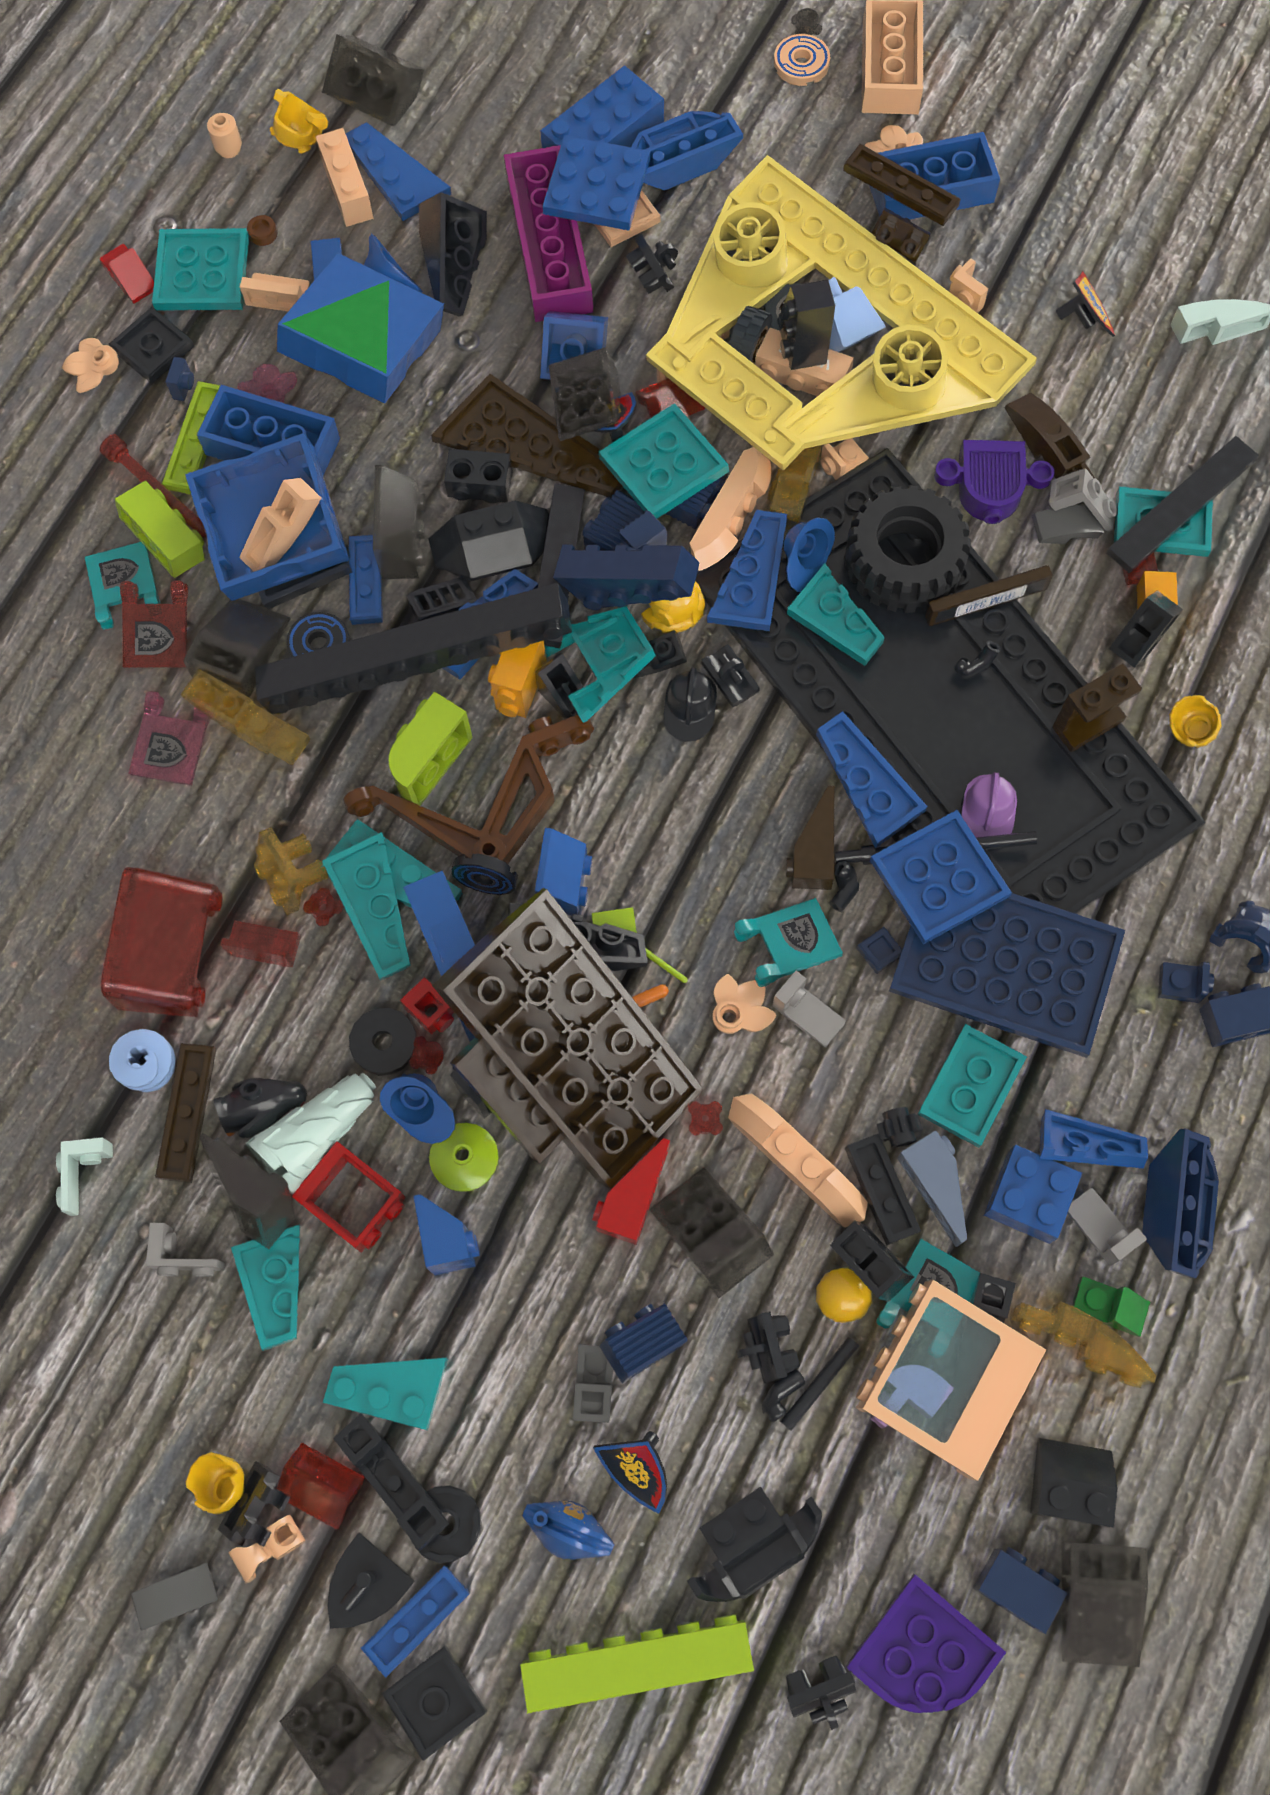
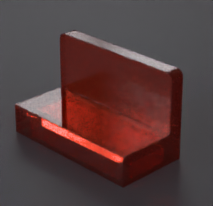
(664, 394)
(262, 943)
(319, 1485)

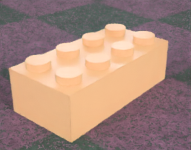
(892, 56)

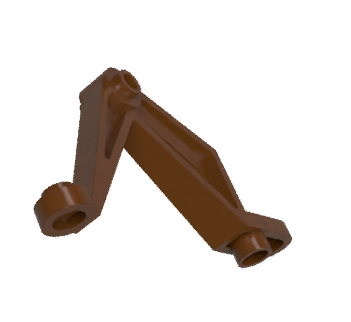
(542, 740)

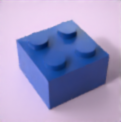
(1032, 1194)

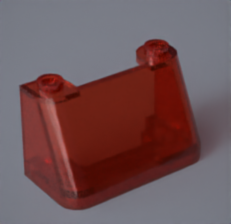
(158, 943)

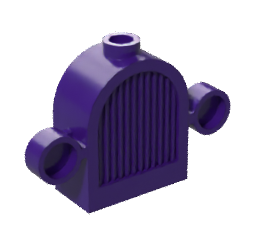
(992, 477)

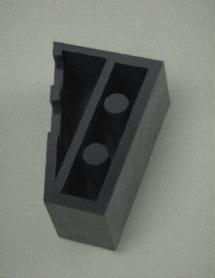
(807, 324)

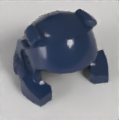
(1252, 924)

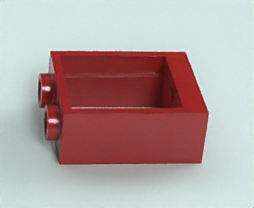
(325, 1173)

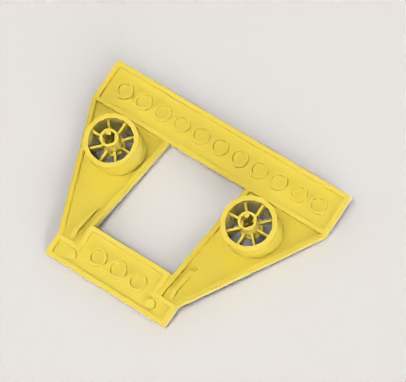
(932, 328)

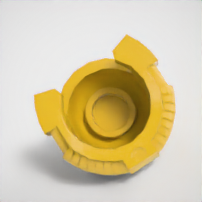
(296, 122)
(676, 614)

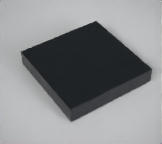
(151, 344)
(434, 1702)

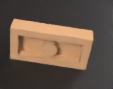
(272, 291)

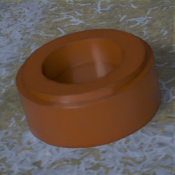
(262, 230)

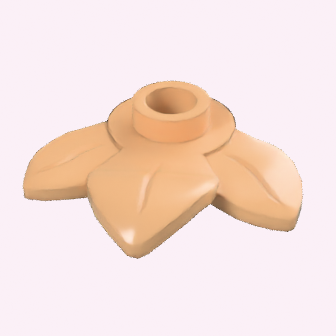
(893, 138)
(91, 363)
(742, 1001)

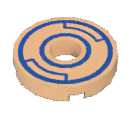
(805, 47)

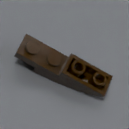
(1048, 435)

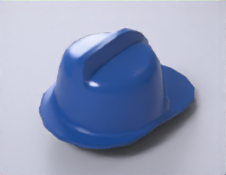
(807, 550)
(418, 1107)

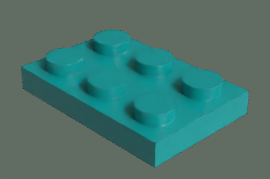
(1191, 539)
(972, 1085)

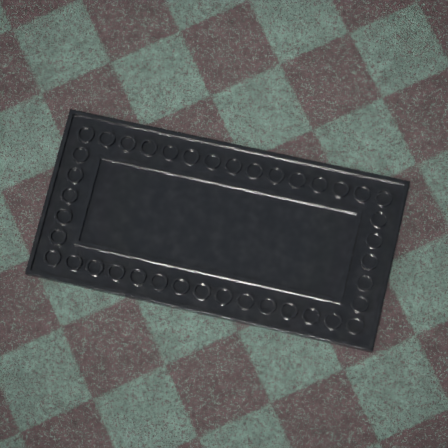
(1092, 809)

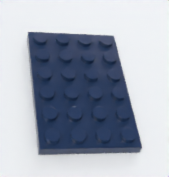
(1017, 971)

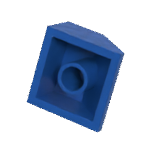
(570, 336)
(563, 870)
(444, 1239)

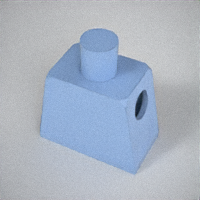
(853, 317)

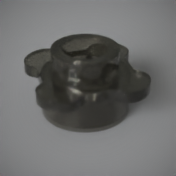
(806, 22)

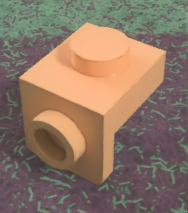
(968, 288)

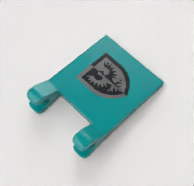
(114, 566)
(794, 937)
(925, 1265)

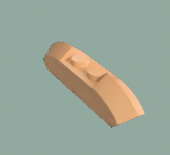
(727, 513)
(798, 1159)

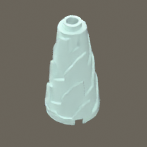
(308, 1132)

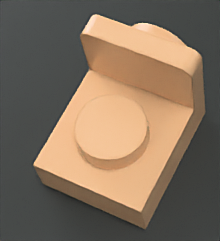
(842, 458)

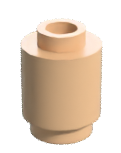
(224, 135)

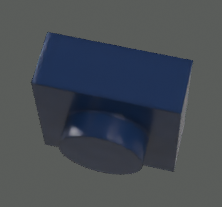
(179, 379)

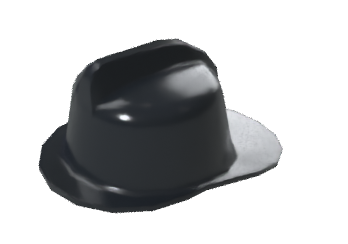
(690, 705)

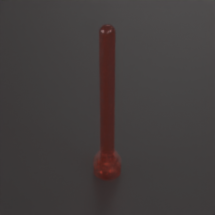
(116, 450)

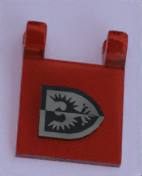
(154, 632)

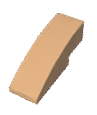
(280, 524)

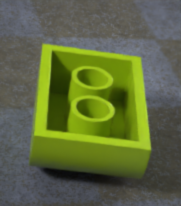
(428, 747)

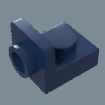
(1185, 982)

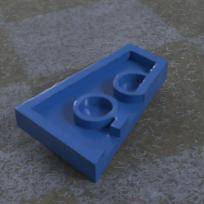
(1088, 1142)

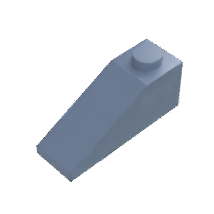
(936, 1177)

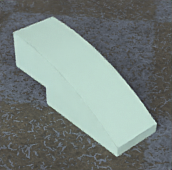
(1219, 319)

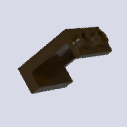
(1095, 707)

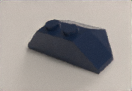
(1182, 1203)

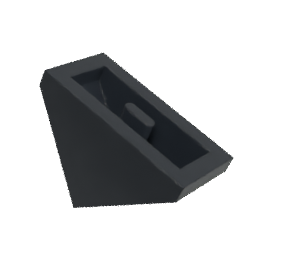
(556, 682)

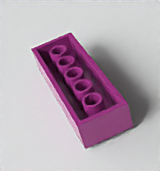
(548, 243)

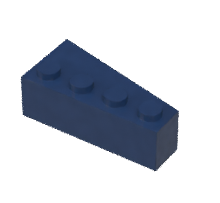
(626, 574)

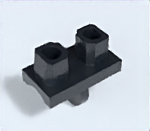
(663, 256)
(730, 675)
(764, 1349)
(805, 1698)

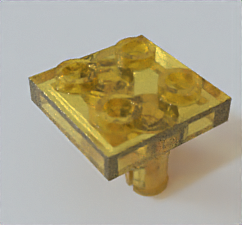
(276, 866)

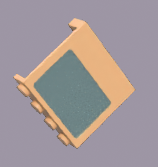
(950, 1378)

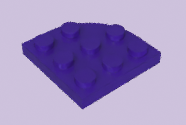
(924, 1653)

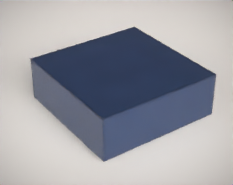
(880, 950)

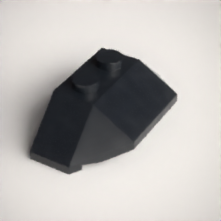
(490, 540)

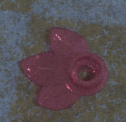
(269, 382)

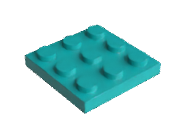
(200, 269)
(664, 461)

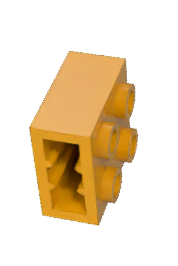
(515, 680)

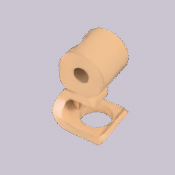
(282, 1541)

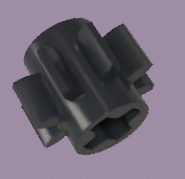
(899, 1127)

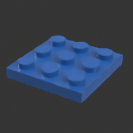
(596, 182)
(940, 876)

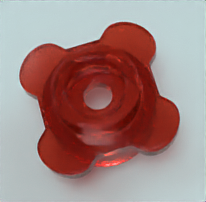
(319, 898)
(433, 1052)
(711, 1126)

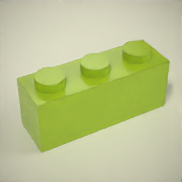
(160, 528)

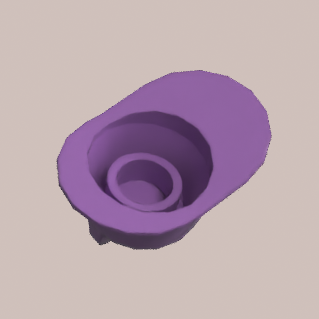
(989, 805)

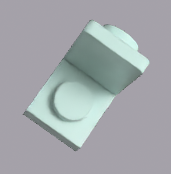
(67, 1163)

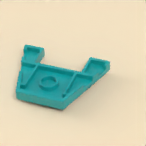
(614, 653)

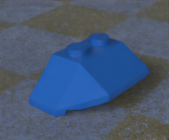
(687, 146)

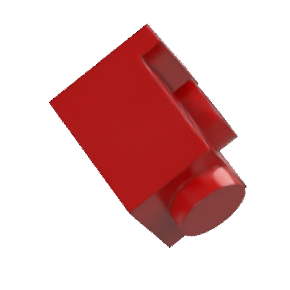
(423, 997)

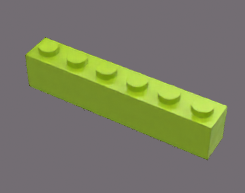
(636, 1665)

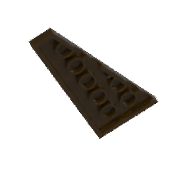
(505, 422)

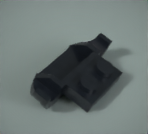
(754, 1546)

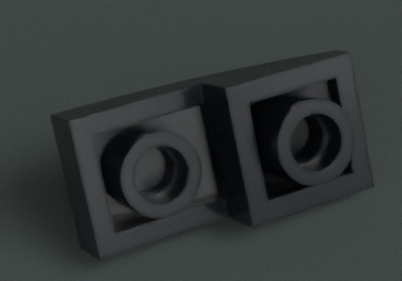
(668, 654)

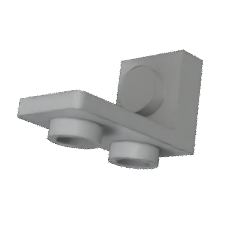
(1083, 488)
(807, 1010)
(1103, 1227)
(163, 1243)

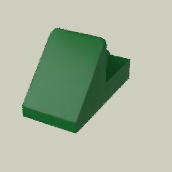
(1112, 1306)

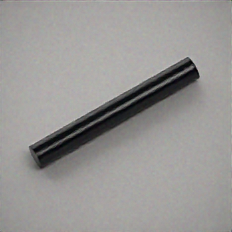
(819, 1384)

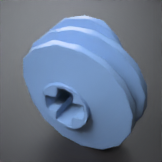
(156, 1070)

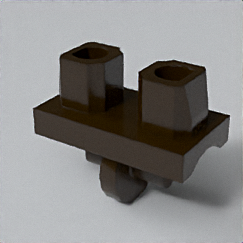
(900, 234)

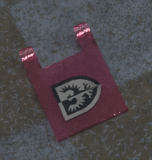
(167, 746)

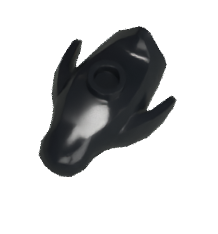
(258, 1105)

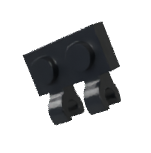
(242, 1519)

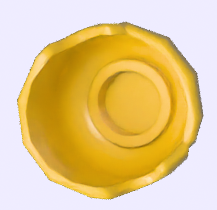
(1194, 721)
(843, 1296)
(215, 1482)

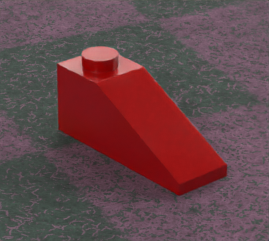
(630, 1199)

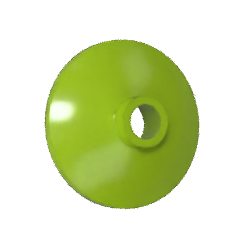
(473, 1171)

